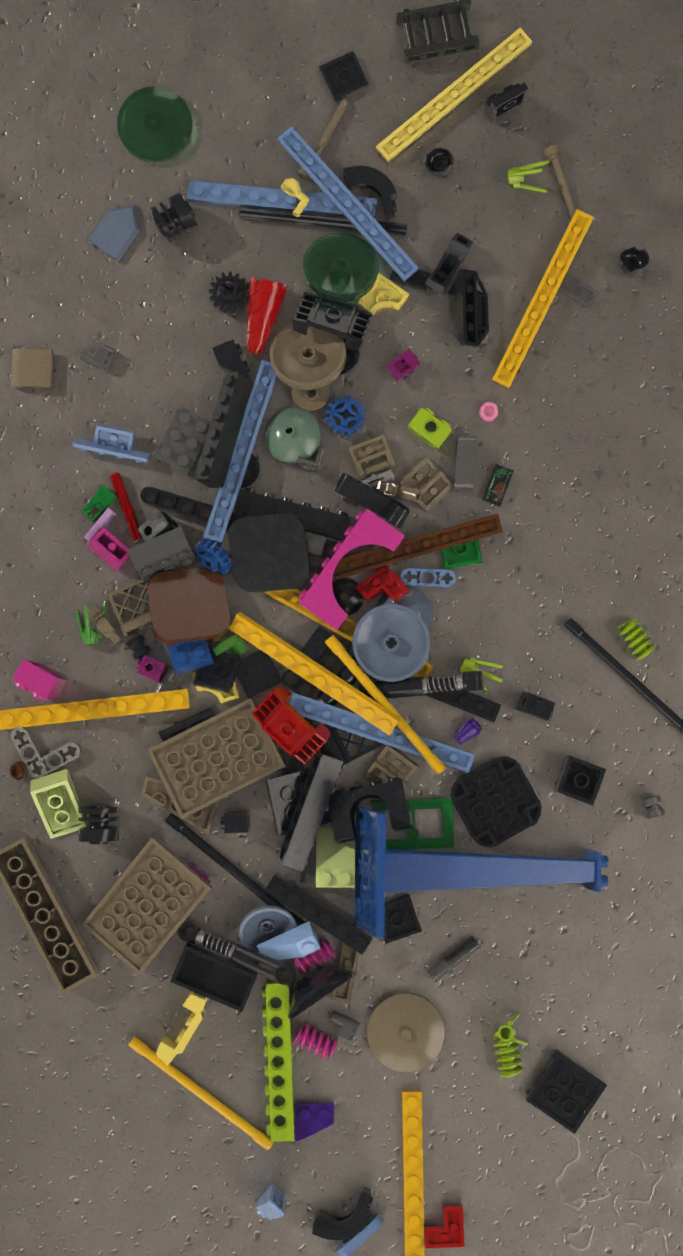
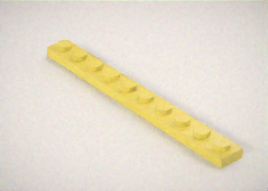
(454, 95)

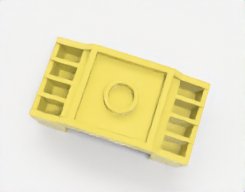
(169, 1047)

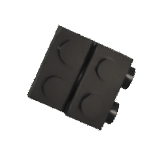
(507, 100)

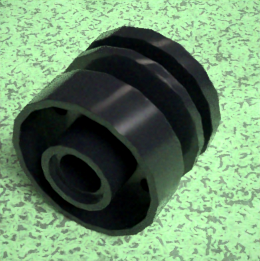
(174, 217)
(98, 824)

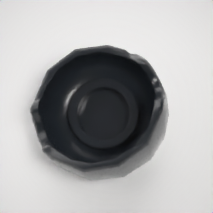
(439, 162)
(633, 261)

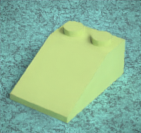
(57, 803)
(334, 861)

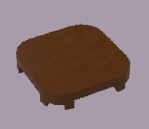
(188, 606)

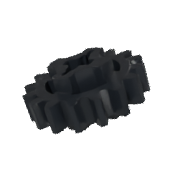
(234, 287)

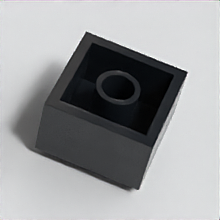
(580, 780)

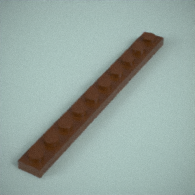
(416, 546)

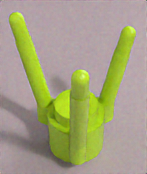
(517, 174)
(471, 665)
(507, 1032)

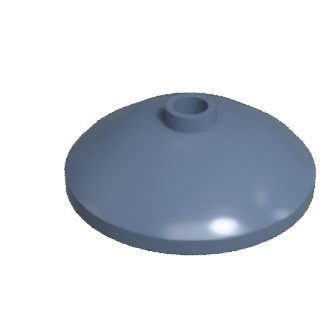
(415, 601)
(255, 931)

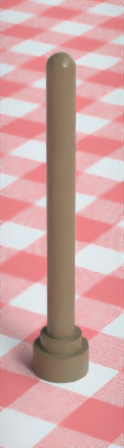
(326, 136)
(552, 152)

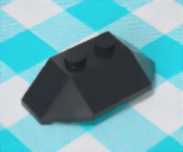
(468, 309)
(317, 987)

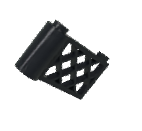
(336, 748)

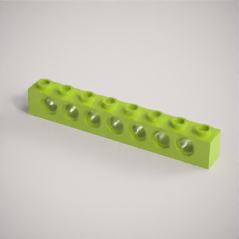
(286, 1130)

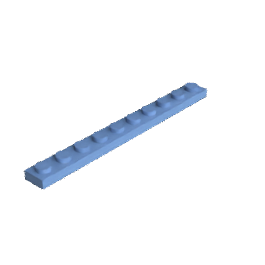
(267, 198)
(347, 204)
(242, 453)
(357, 725)

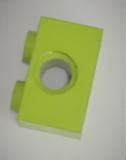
(434, 439)

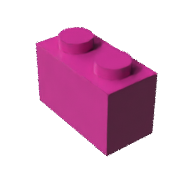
(109, 549)

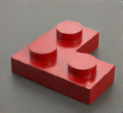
(383, 581)
(451, 1233)

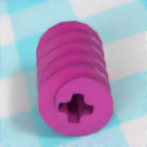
(309, 960)
(315, 1041)

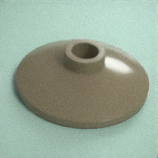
(311, 403)

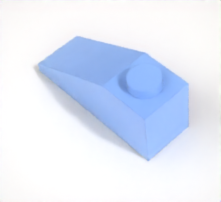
(291, 944)
(272, 1203)

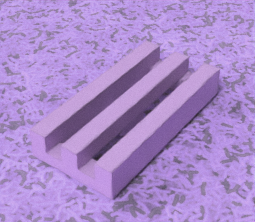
(102, 522)

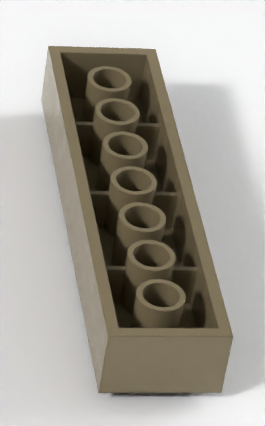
(45, 916)

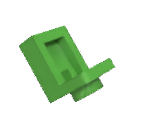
(233, 643)

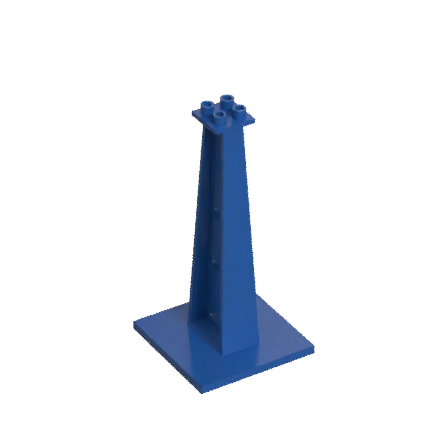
(400, 870)

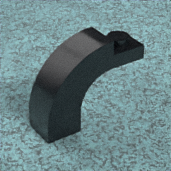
(372, 179)
(449, 263)
(346, 1226)

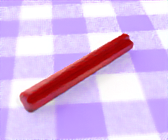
(125, 505)

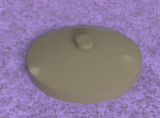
(307, 359)
(405, 1032)

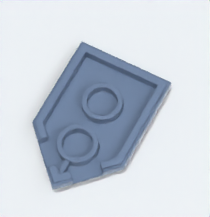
(116, 231)

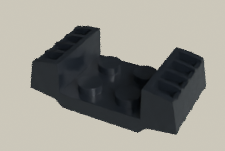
(333, 317)

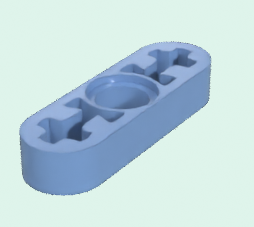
(433, 571)
(355, 1241)

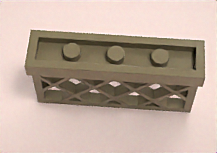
(136, 623)

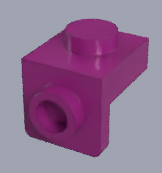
(403, 365)

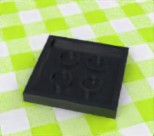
(284, 795)
(566, 1092)

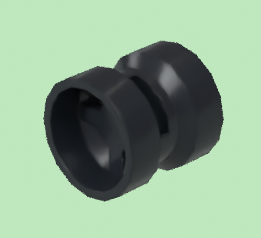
(137, 645)

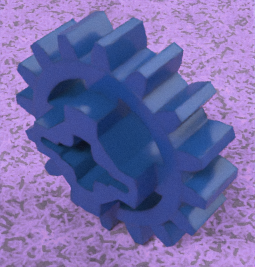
(337, 414)
(213, 556)

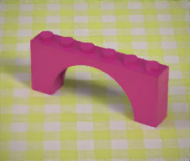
(320, 596)

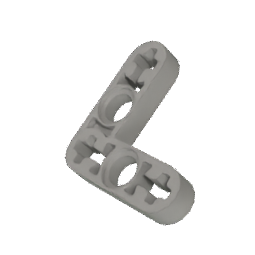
(43, 761)

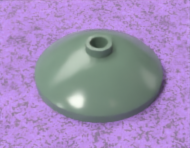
(298, 444)

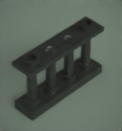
(431, 48)

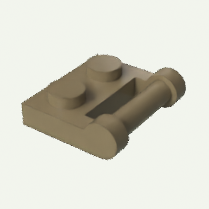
(369, 451)

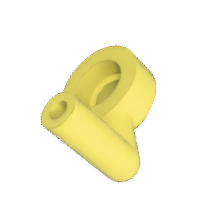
(292, 188)

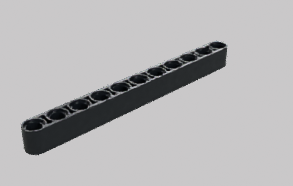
(194, 512)

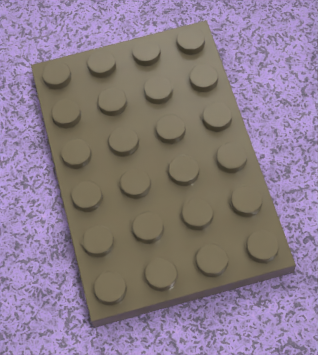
(215, 759)
(146, 905)

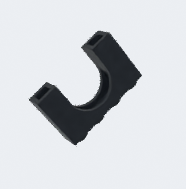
(344, 805)

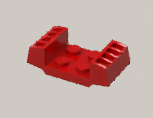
(289, 727)

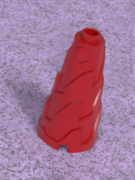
(263, 309)

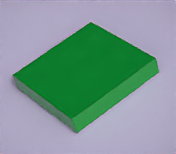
(462, 555)

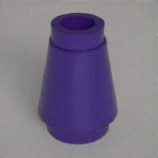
(468, 731)

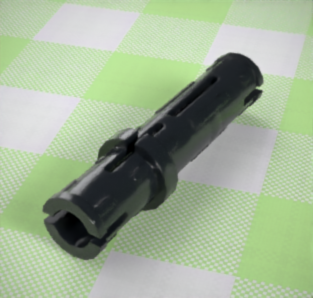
(186, 724)

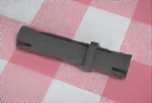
(454, 960)

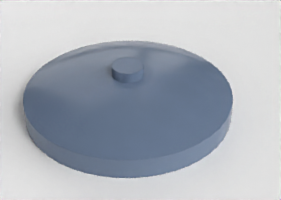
(391, 642)

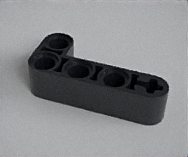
(372, 499)
(295, 687)

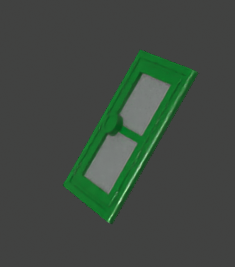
(431, 823)

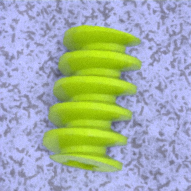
(637, 638)
(508, 1058)

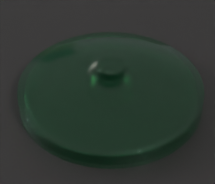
(154, 124)
(340, 267)

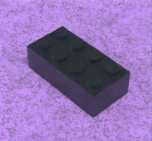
(214, 977)

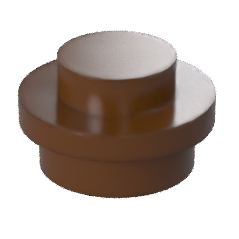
(18, 770)

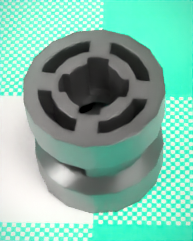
(653, 806)

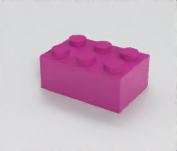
(38, 679)

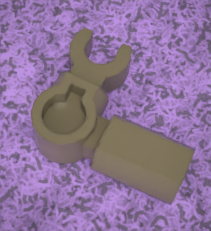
(396, 491)
(102, 623)

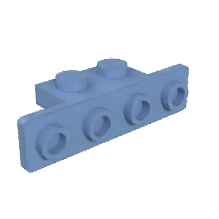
(114, 442)

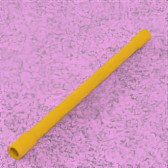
(338, 649)
(258, 1136)

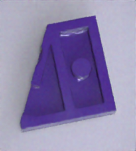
(312, 1118)

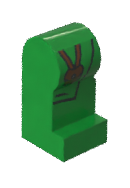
(99, 503)

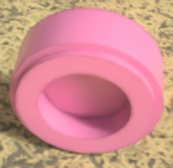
(488, 411)

